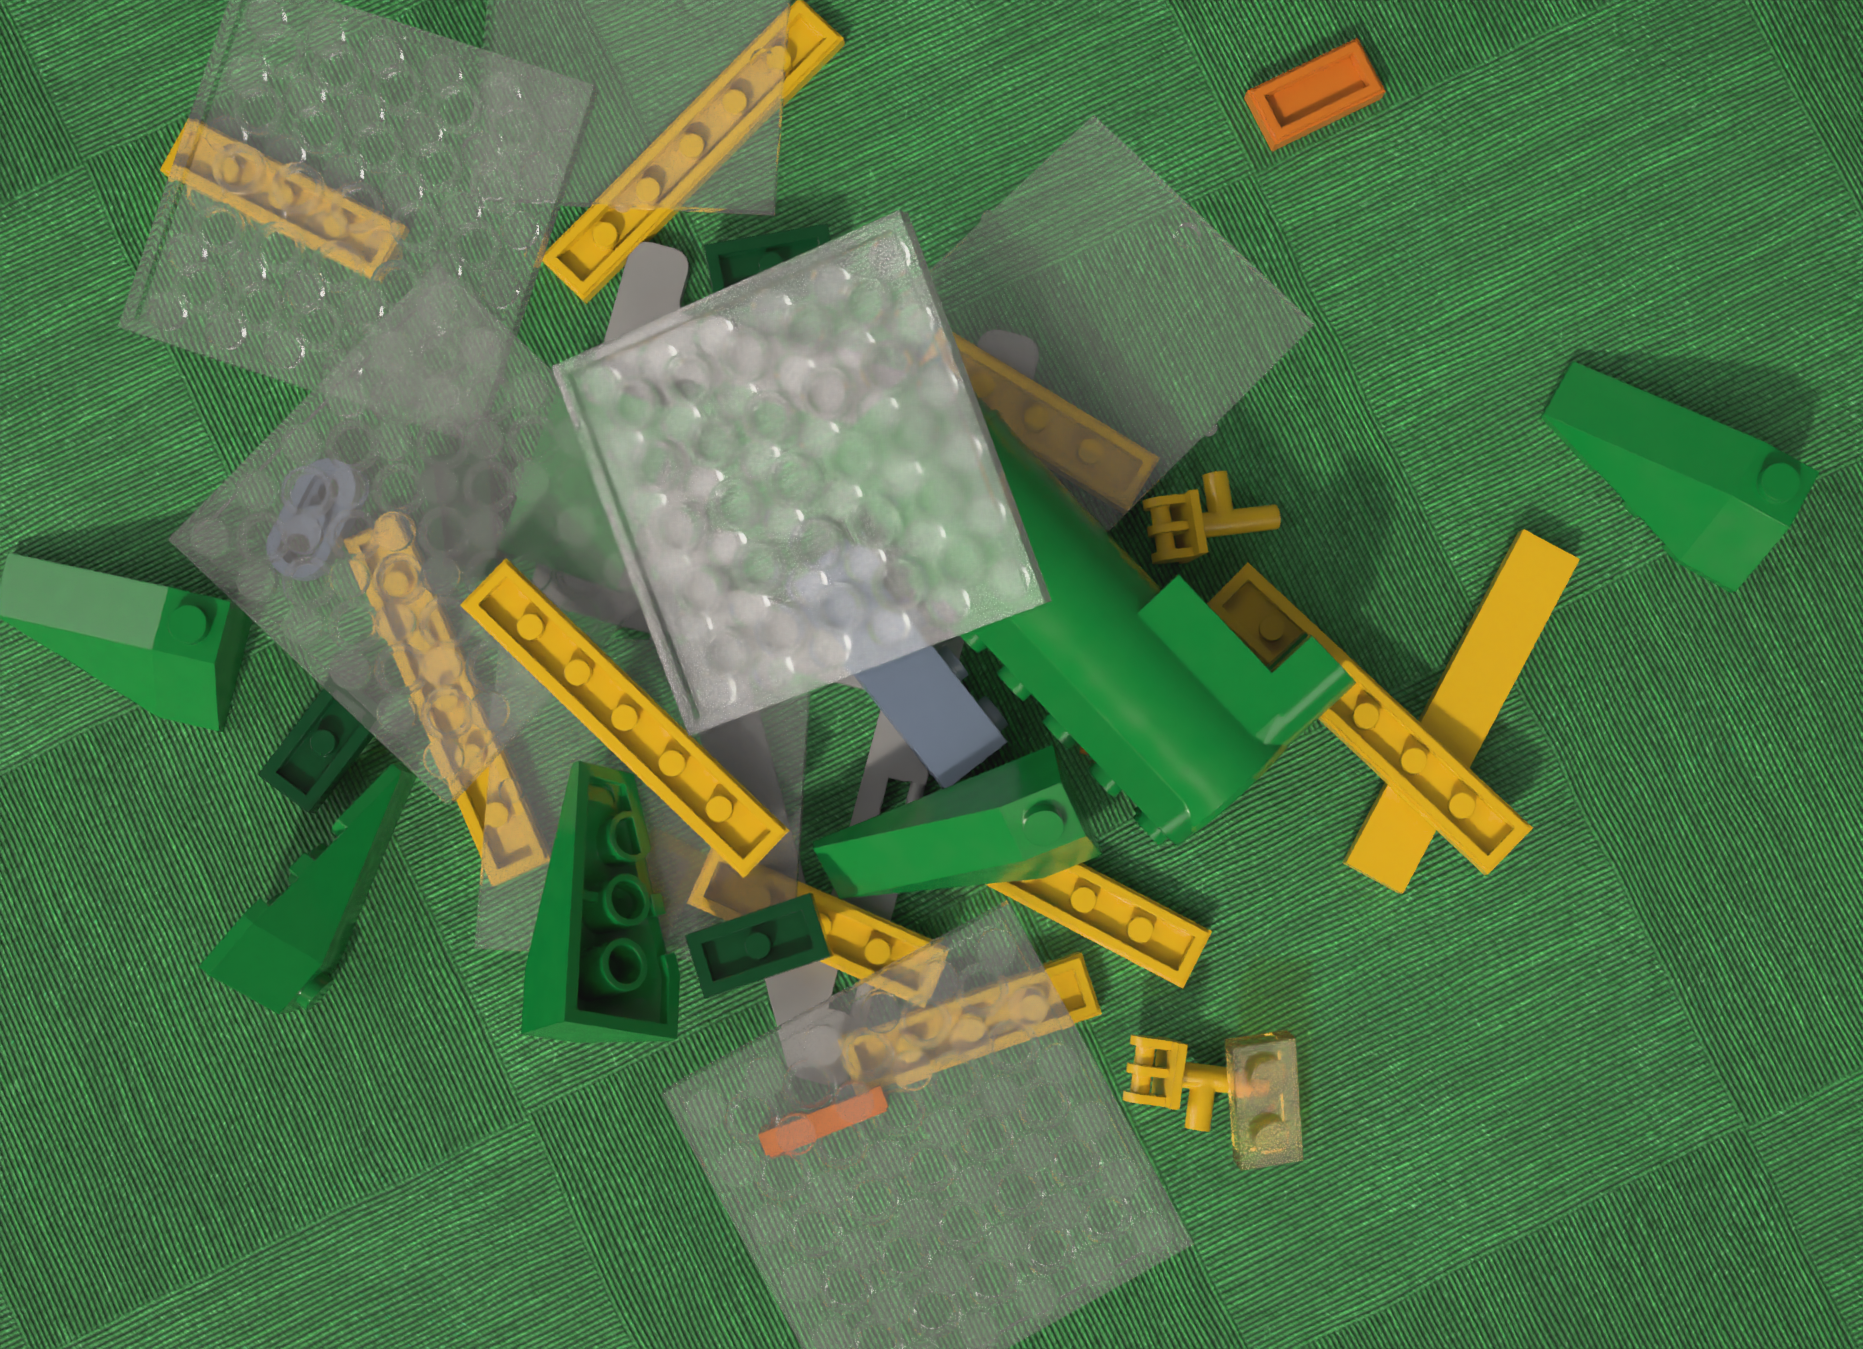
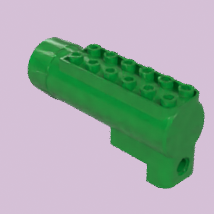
(1142, 669)

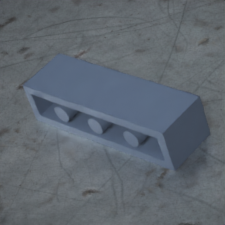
(936, 712)

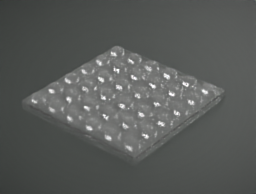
(336, 172)
(801, 476)
(392, 505)
(930, 1154)

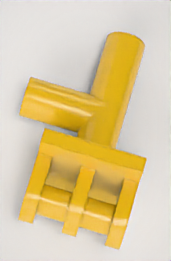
(1193, 527)
(1170, 1076)

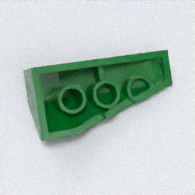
(1692, 480)
(143, 639)
(983, 830)
(597, 938)
(293, 941)

